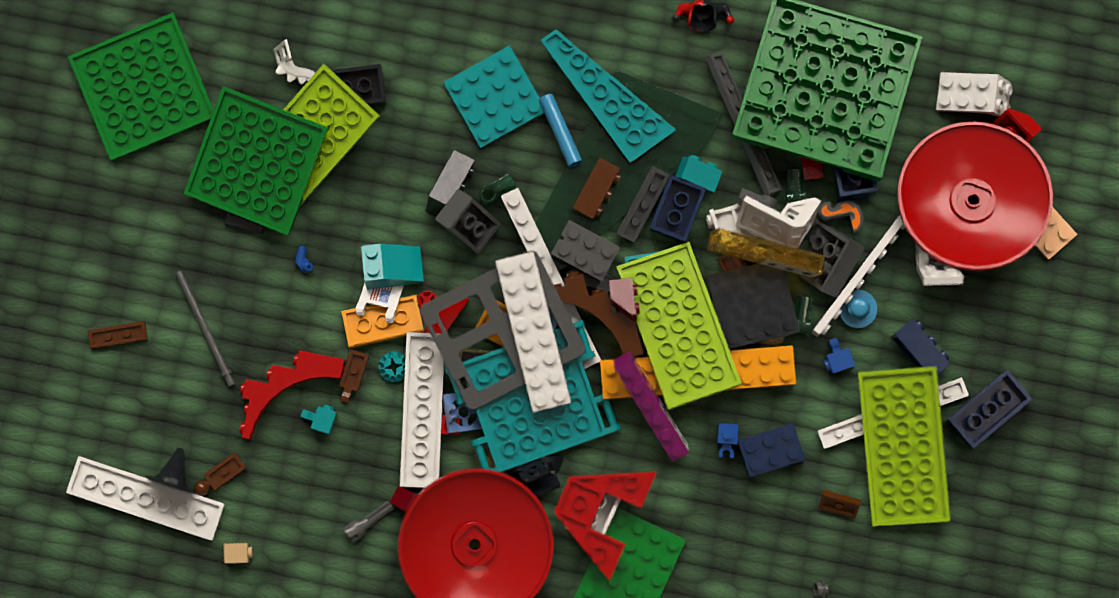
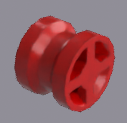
(425, 297)

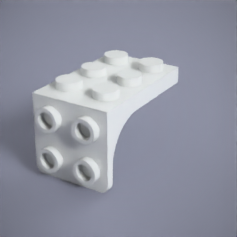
(973, 93)
(726, 219)

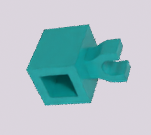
(323, 419)

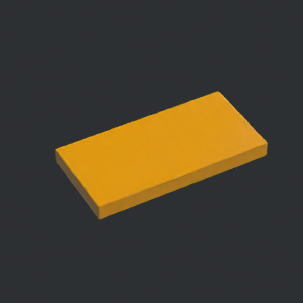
(373, 325)

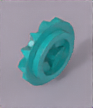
(386, 361)

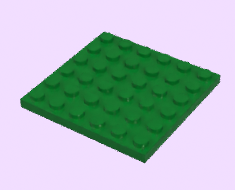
(142, 87)
(256, 160)

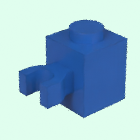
(838, 359)
(727, 436)

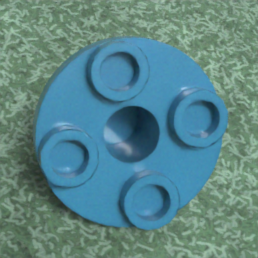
(860, 310)

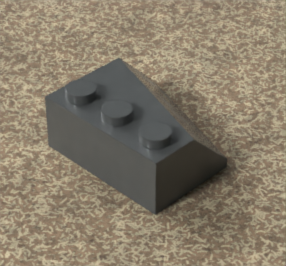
(840, 258)

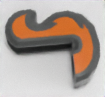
(842, 210)

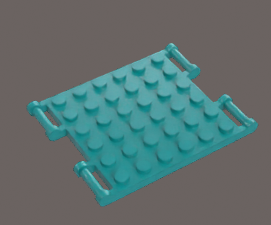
(518, 433)

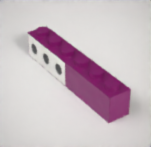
(651, 406)

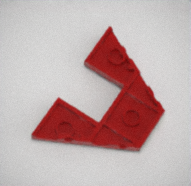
(581, 502)

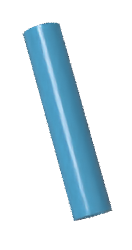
(560, 130)

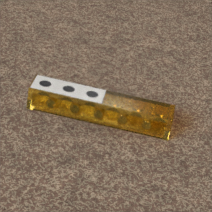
(765, 252)

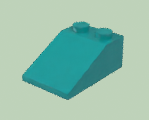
(391, 265)

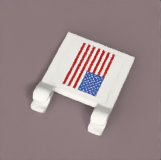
(381, 297)

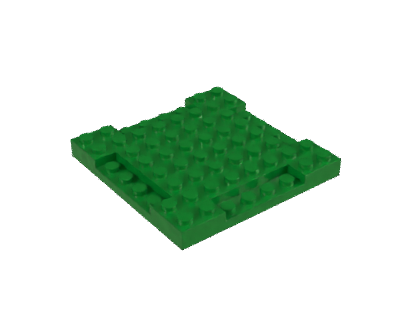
(827, 87)

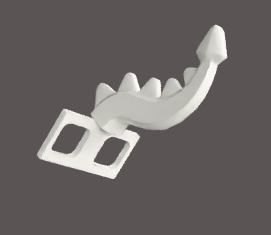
(288, 67)

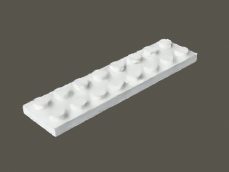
(533, 331)
(421, 411)
(145, 498)

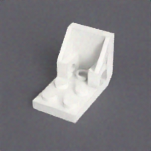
(778, 226)
(934, 272)

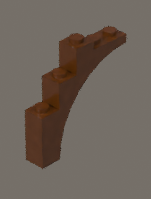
(599, 304)

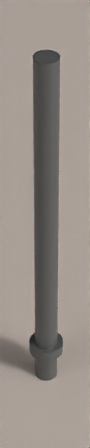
(226, 373)

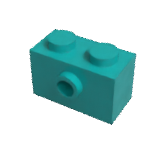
(699, 173)

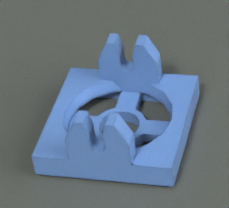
(452, 414)

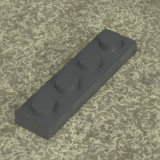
(643, 204)

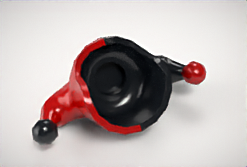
(703, 14)

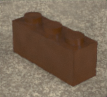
(597, 189)

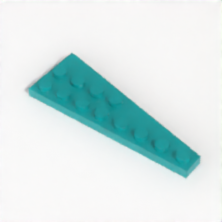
(623, 115)

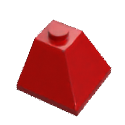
(1018, 123)

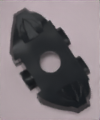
(540, 475)

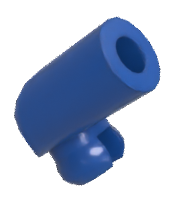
(301, 260)

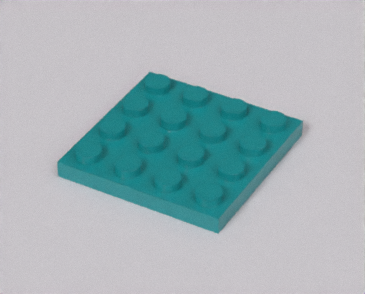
(494, 97)

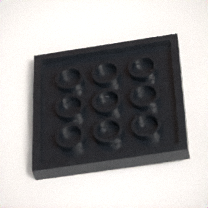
(752, 304)

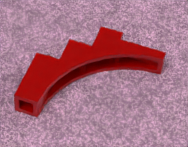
(280, 378)

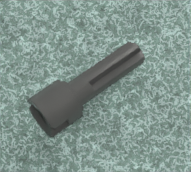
(357, 529)

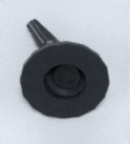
(173, 473)

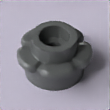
(820, 589)

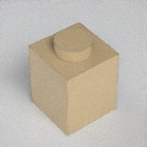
(237, 553)

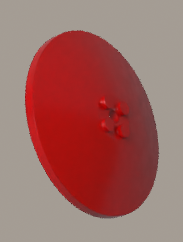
(980, 163)
(482, 506)

